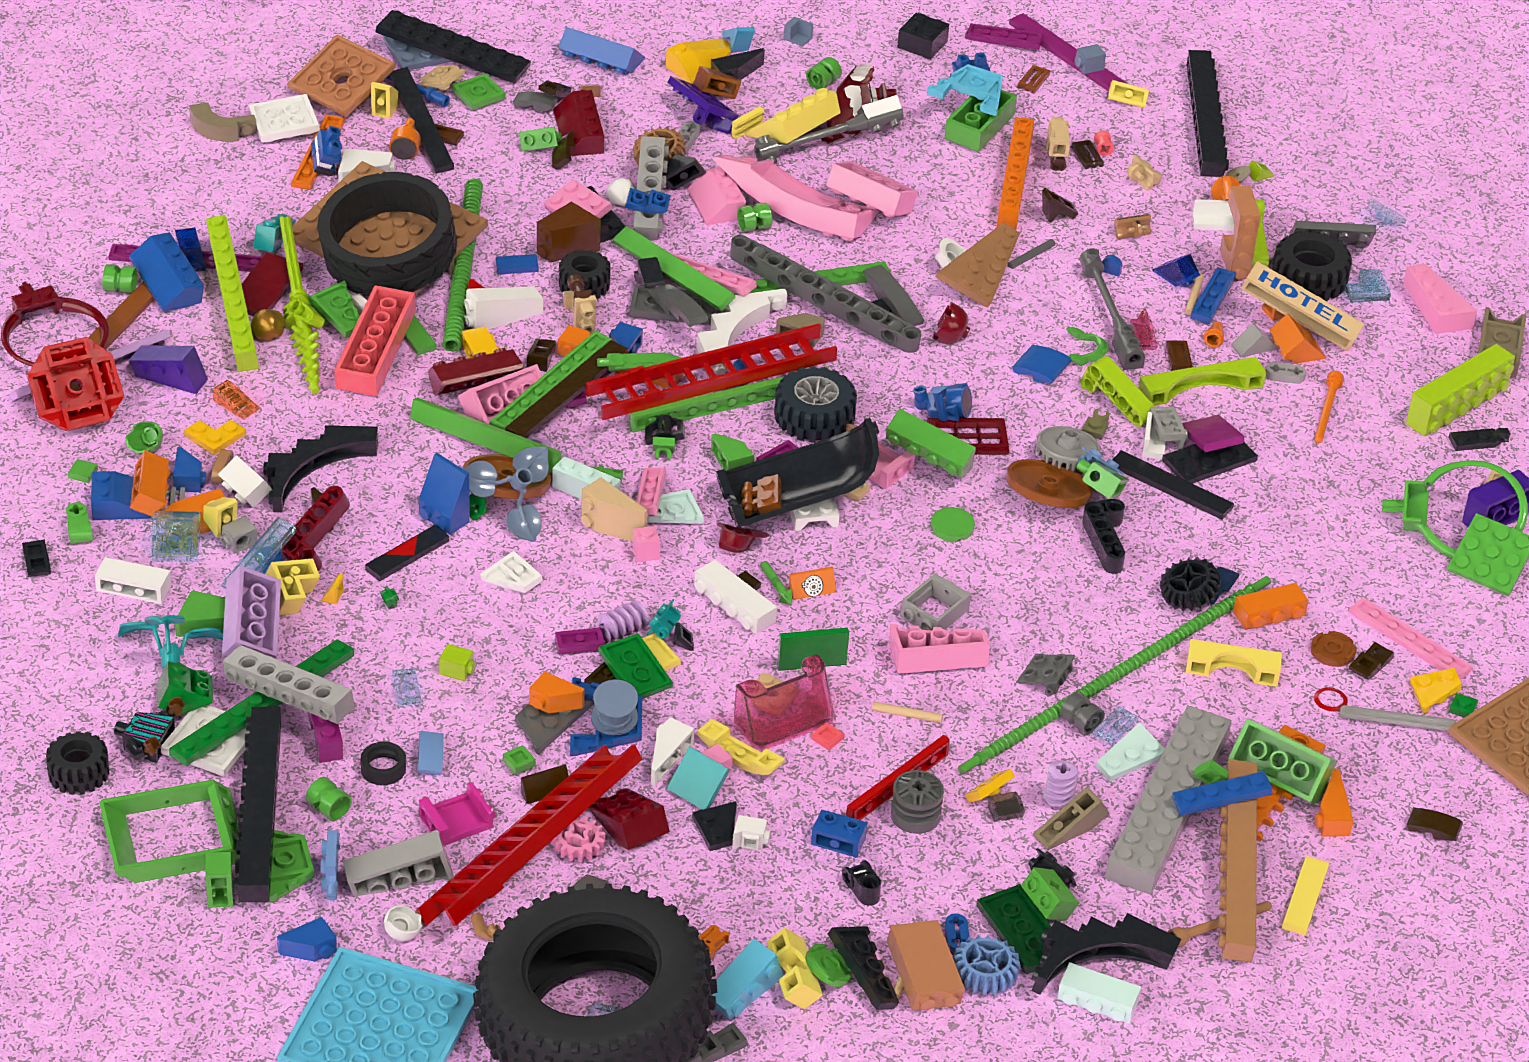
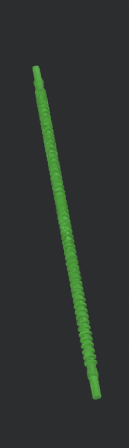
(1112, 675)

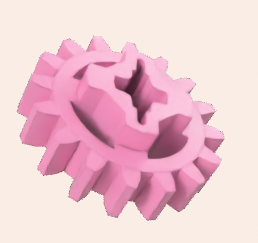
(580, 840)

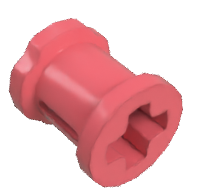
(1103, 142)

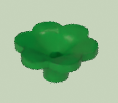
(477, 506)

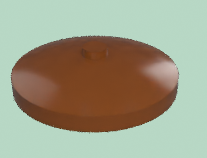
(504, 468)
(1048, 484)

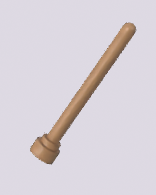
(1185, 934)

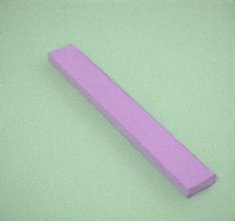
(118, 353)

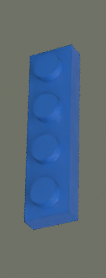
(1213, 295)
(1222, 793)

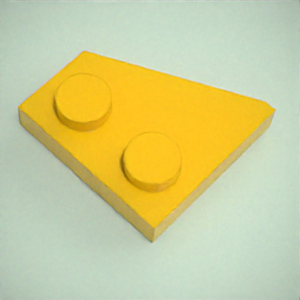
(1435, 687)

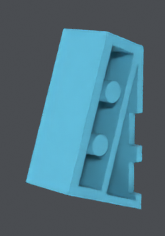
(746, 979)

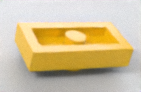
(990, 786)

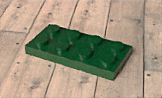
(1017, 921)

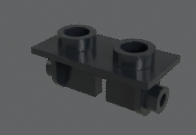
(1048, 861)

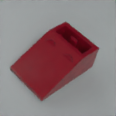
(630, 818)

